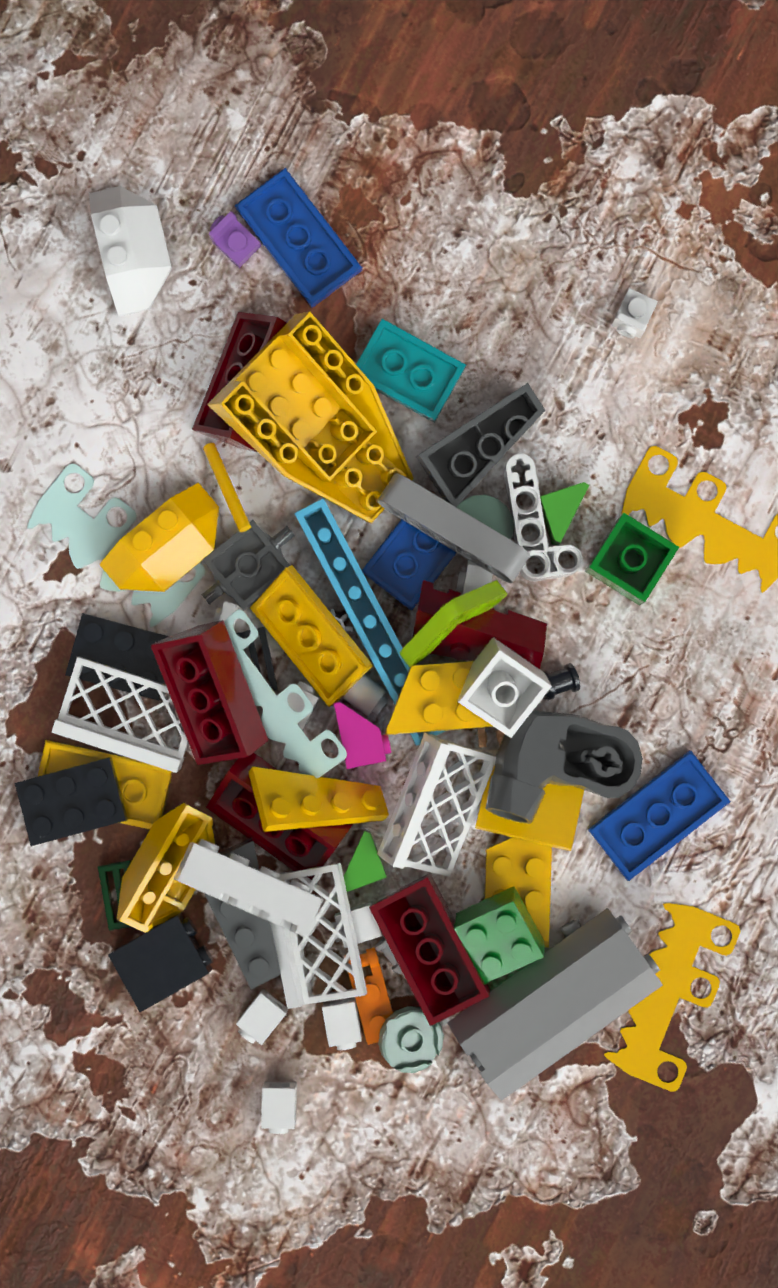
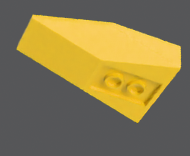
(315, 418)

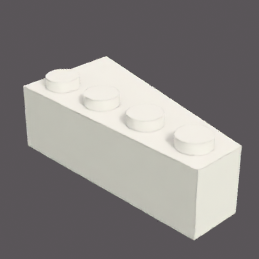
(248, 888)

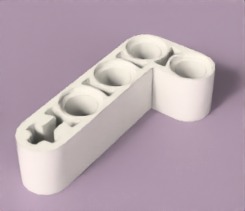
(534, 518)

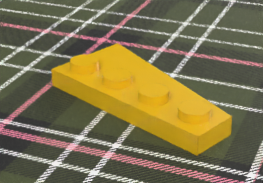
(302, 801)

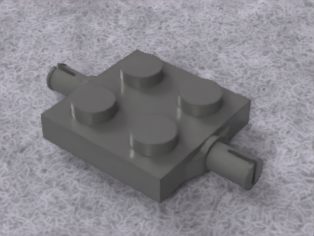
(246, 565)

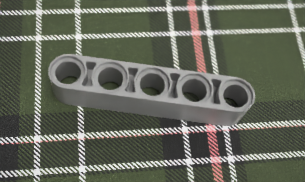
(453, 528)

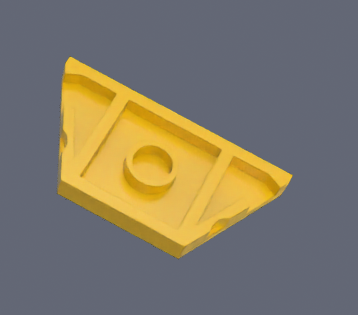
(431, 701)
(529, 870)

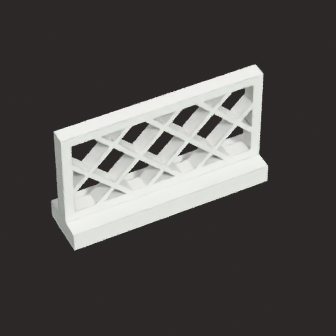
(110, 738)
(417, 800)
(290, 947)

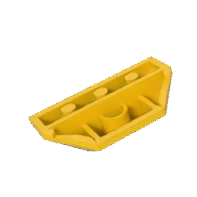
(165, 543)
(148, 886)

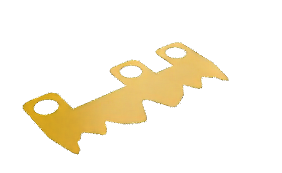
(692, 517)
(676, 974)

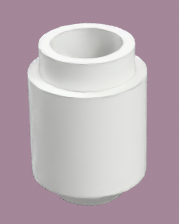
(367, 696)

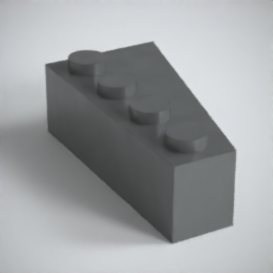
(473, 449)
(246, 933)

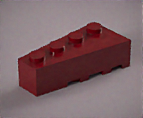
(469, 638)

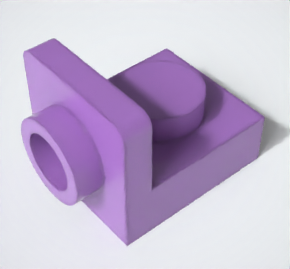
(233, 239)

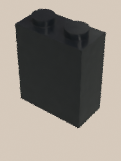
(161, 961)

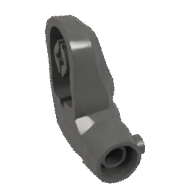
(560, 752)

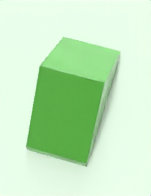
(560, 509)
(365, 864)

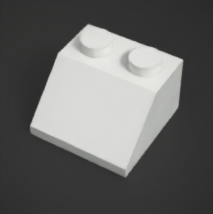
(503, 687)

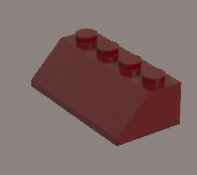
(245, 340)
(210, 693)
(295, 848)
(429, 950)

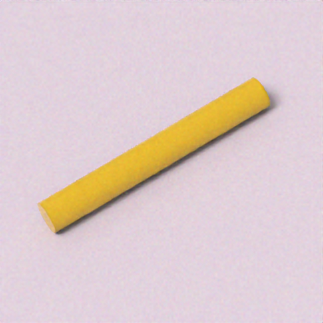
(227, 487)

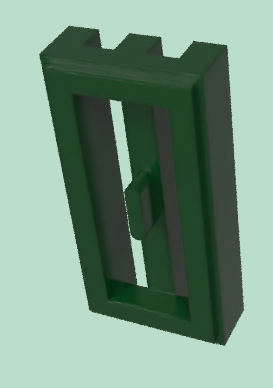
(115, 868)

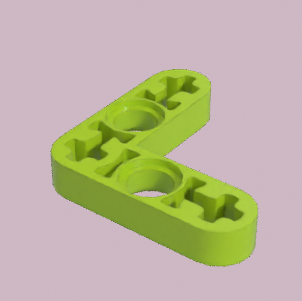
(449, 617)

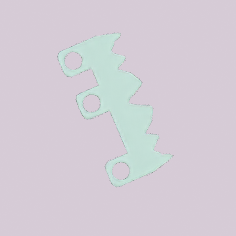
(95, 538)
(277, 716)

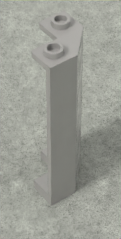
(555, 1003)

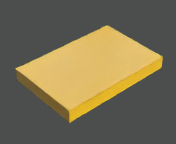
(552, 825)

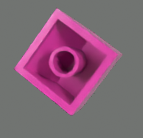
(360, 738)

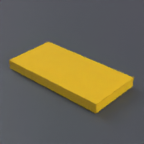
(311, 636)
(141, 784)

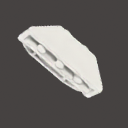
(130, 247)

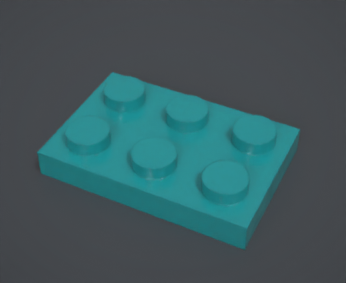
(410, 370)

